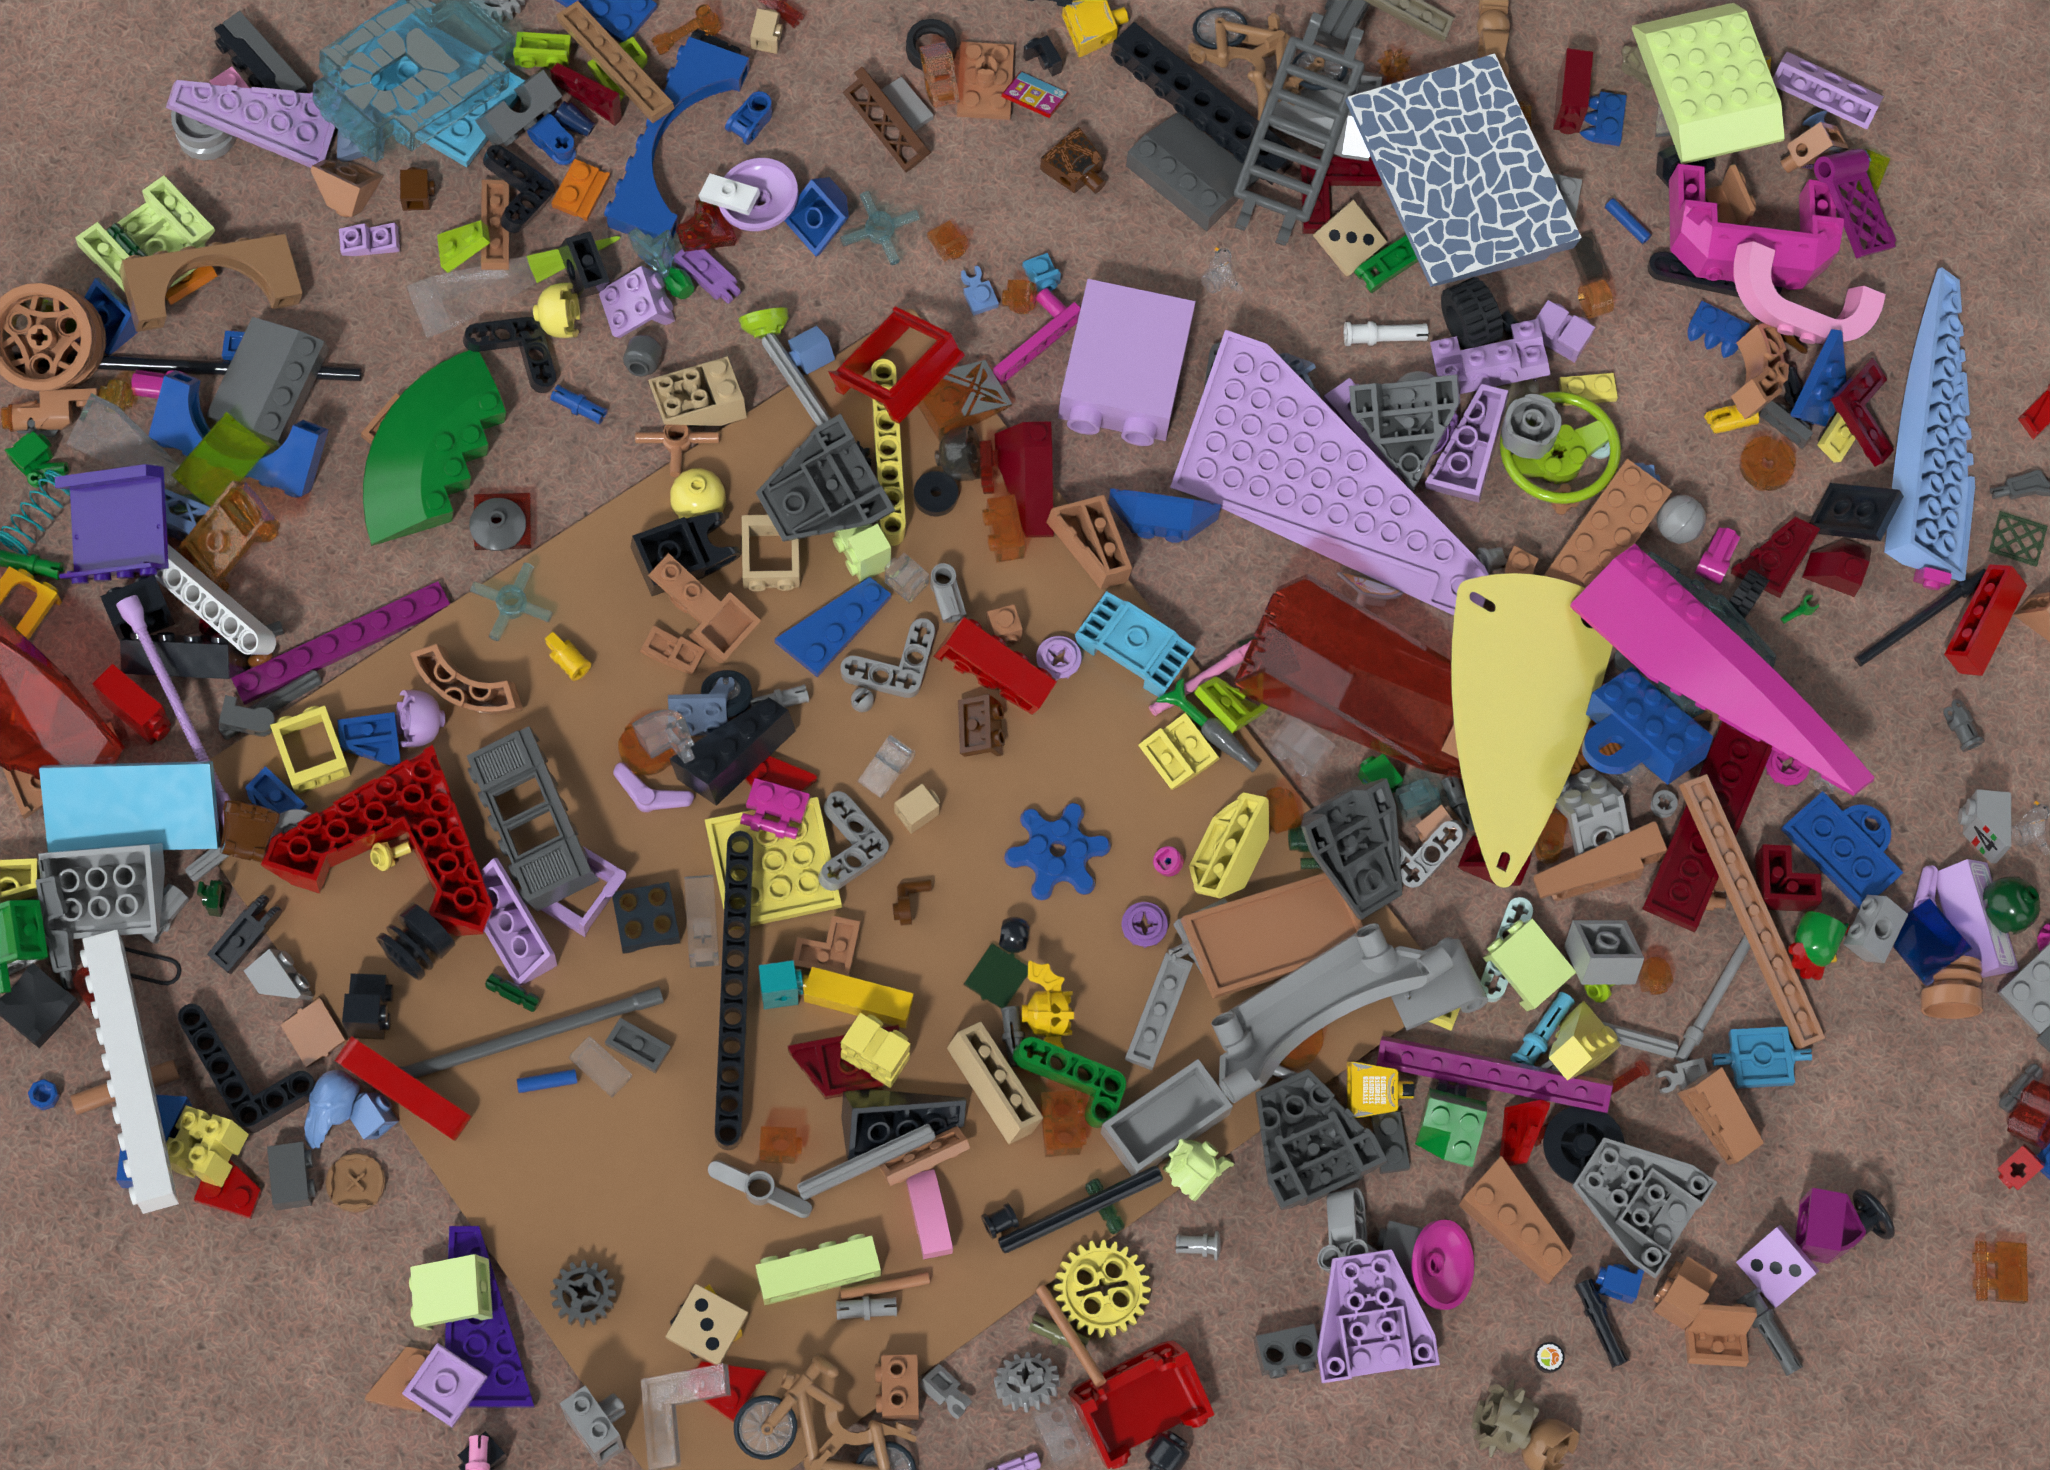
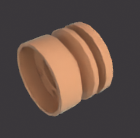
(1954, 991)

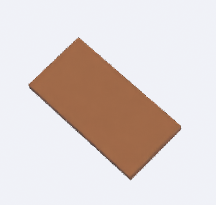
(1268, 933)

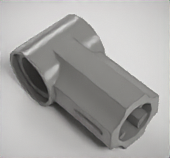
(947, 595)
(172, 904)

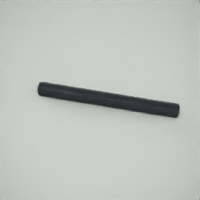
(1080, 1209)

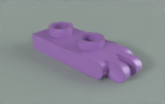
(708, 273)

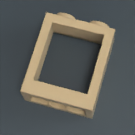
(760, 580)

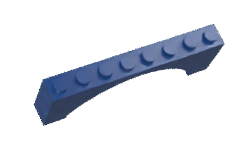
(698, 74)

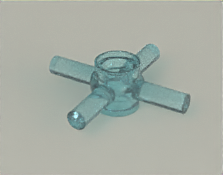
(879, 218)
(514, 611)

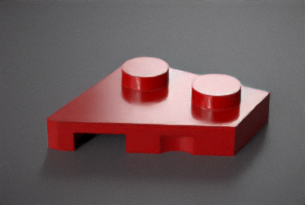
(782, 774)
(1521, 1130)
(742, 1387)

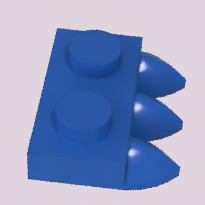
(1607, 119)
(1718, 328)

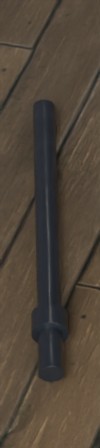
(1961, 589)

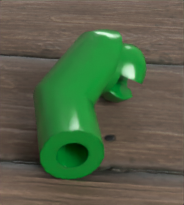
(38, 472)

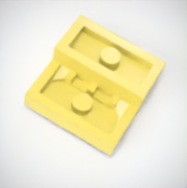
(1179, 751)

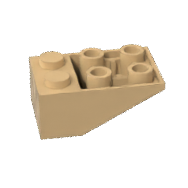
(699, 395)

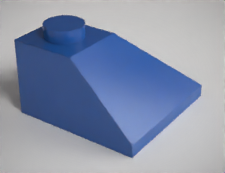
(818, 214)

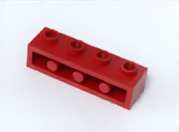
(1985, 620)

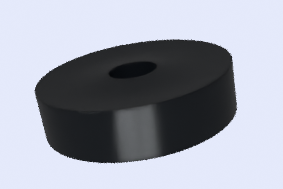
(933, 505)

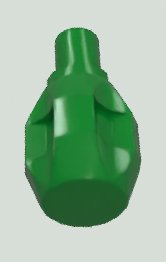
(679, 283)

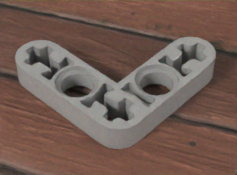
(903, 671)
(860, 842)
(1420, 859)

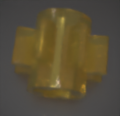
(117, 393)

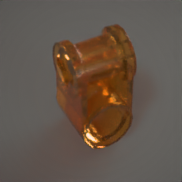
(1554, 835)

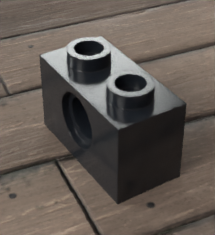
(584, 265)

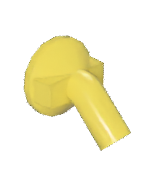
(383, 856)

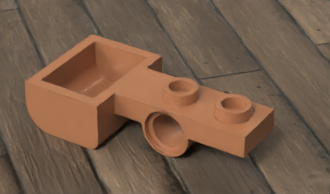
(721, 622)

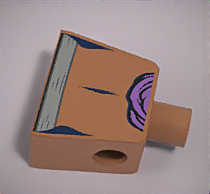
(1815, 143)

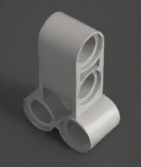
(1345, 1227)

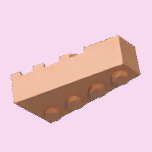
(1515, 1221)

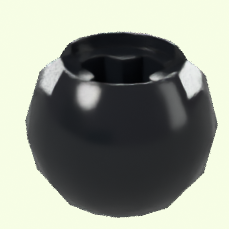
(1014, 934)

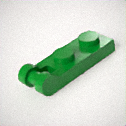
(1388, 262)

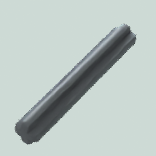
(283, 696)

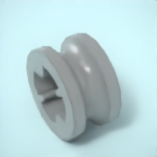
(1665, 794)

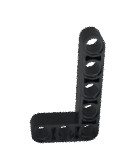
(232, 1078)

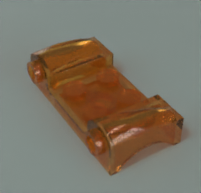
(228, 532)

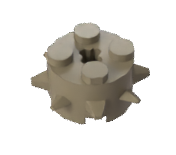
(1504, 1419)

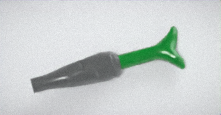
(1211, 728)

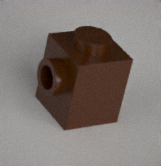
(416, 189)

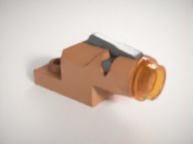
(49, 415)

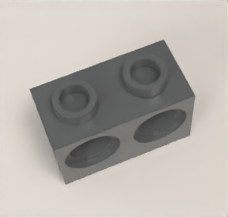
(1285, 1342)

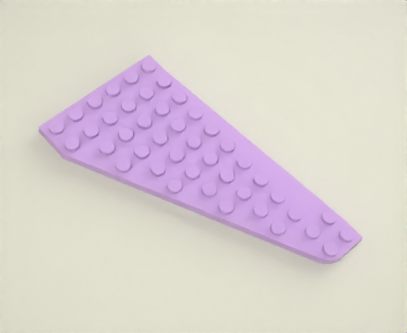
(1298, 470)

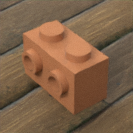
(898, 1387)

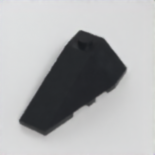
(882, 1115)

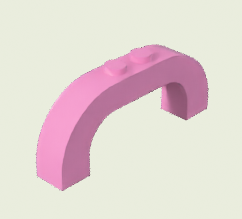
(1761, 299)

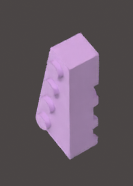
(1467, 457)

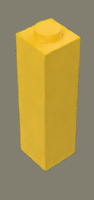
(857, 996)

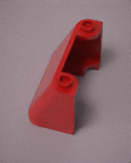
(1140, 1401)

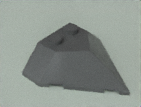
(1406, 419)

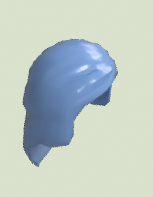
(329, 1105)

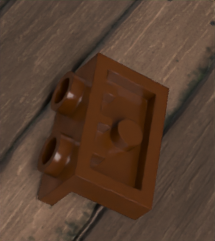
(980, 726)

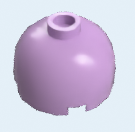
(418, 718)

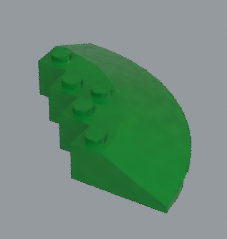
(425, 447)

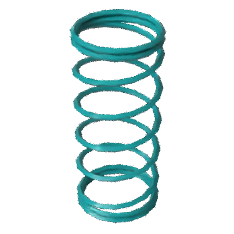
(9, 540)

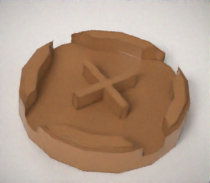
(355, 1182)

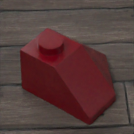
(1839, 566)

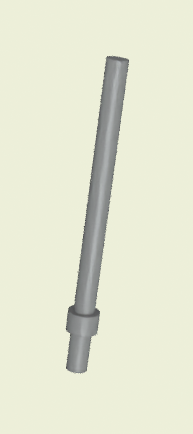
(1695, 1033)

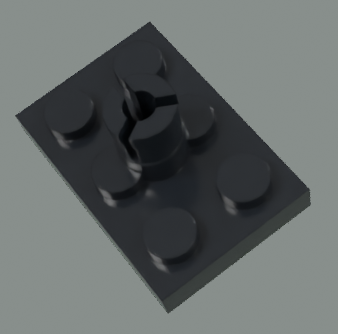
(1856, 511)

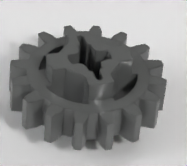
(571, 1288)

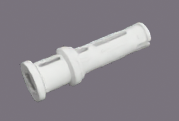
(1372, 333)

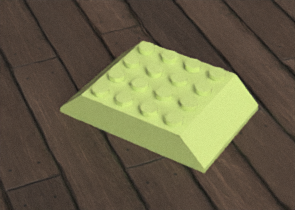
(1711, 82)

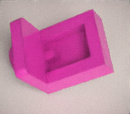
(1932, 578)

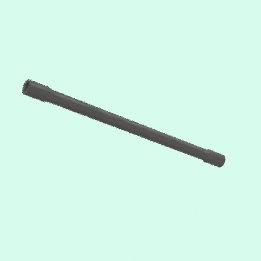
(636, 1002)

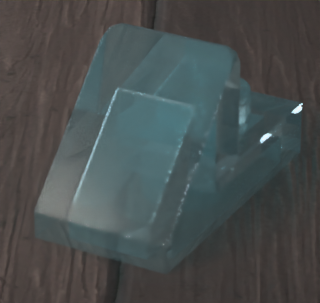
(655, 252)

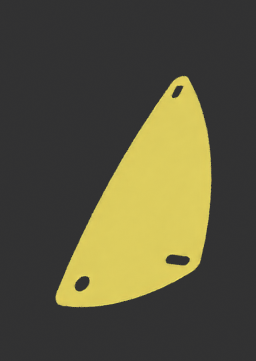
(1520, 705)

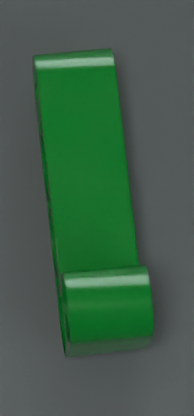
(1068, 1076)

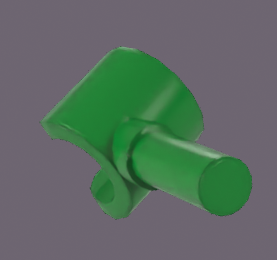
(1803, 608)

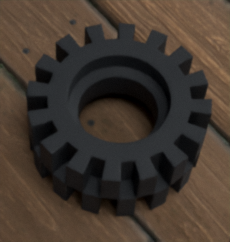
(1748, 592)

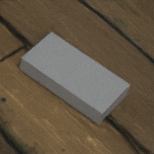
(908, 103)

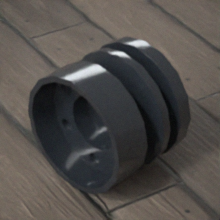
(414, 943)

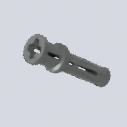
(1771, 1332)

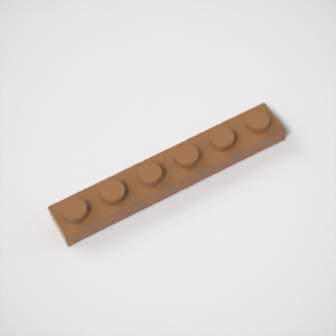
(615, 62)

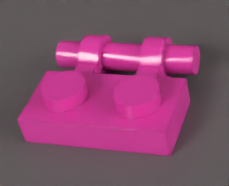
(775, 801)

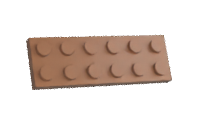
(1610, 525)

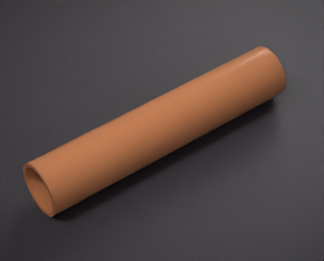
(100, 1096)

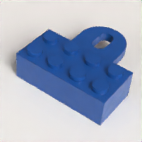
(1645, 726)

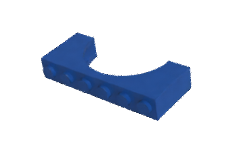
(181, 426)

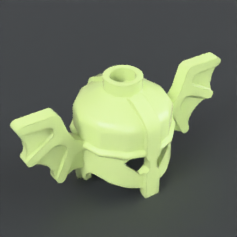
(1195, 1167)

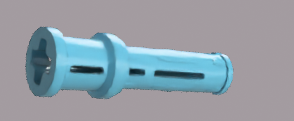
(1533, 1041)

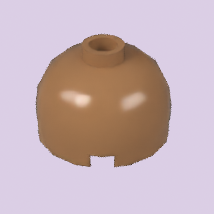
(1549, 1444)

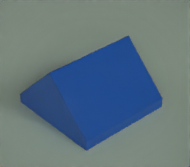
(114, 314)

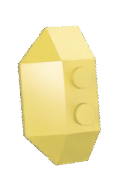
(1231, 847)

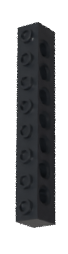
(1197, 91)

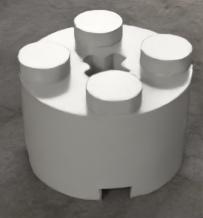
(1517, 431)

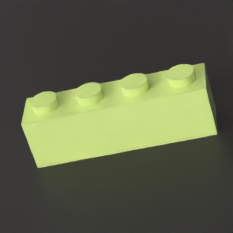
(818, 1269)

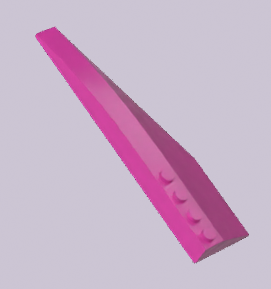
(1699, 656)

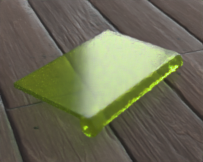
(219, 459)

